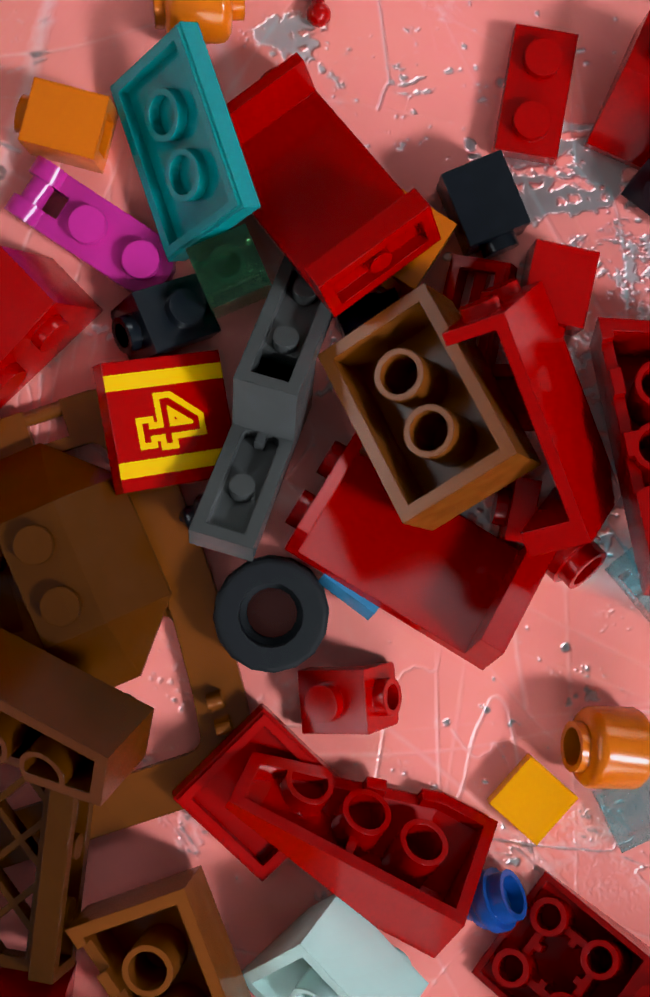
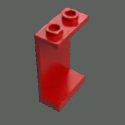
(324, 191)
(557, 408)
(443, 582)

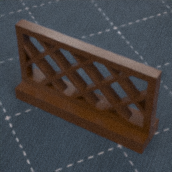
(57, 882)

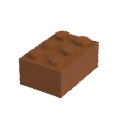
(427, 410)

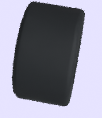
(265, 652)

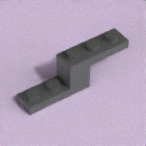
(268, 416)

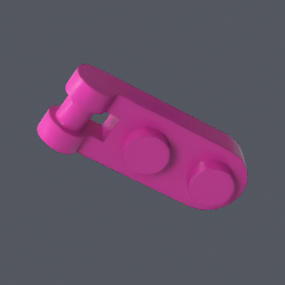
(92, 229)

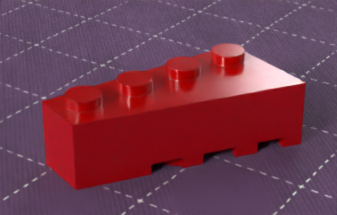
(38, 316)
(623, 379)

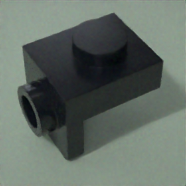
(163, 318)

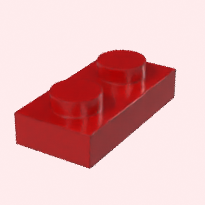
(535, 94)

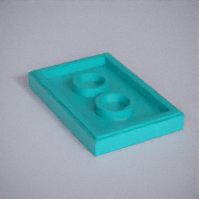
(184, 142)

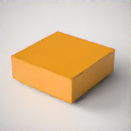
(532, 798)

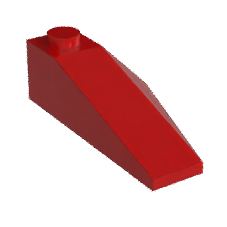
(381, 850)

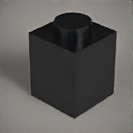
(484, 205)

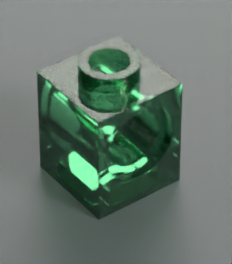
(230, 271)

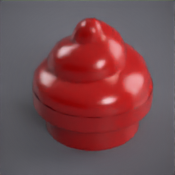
(576, 563)

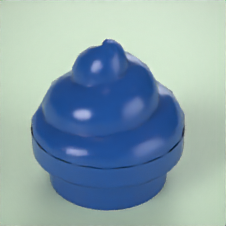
(498, 901)

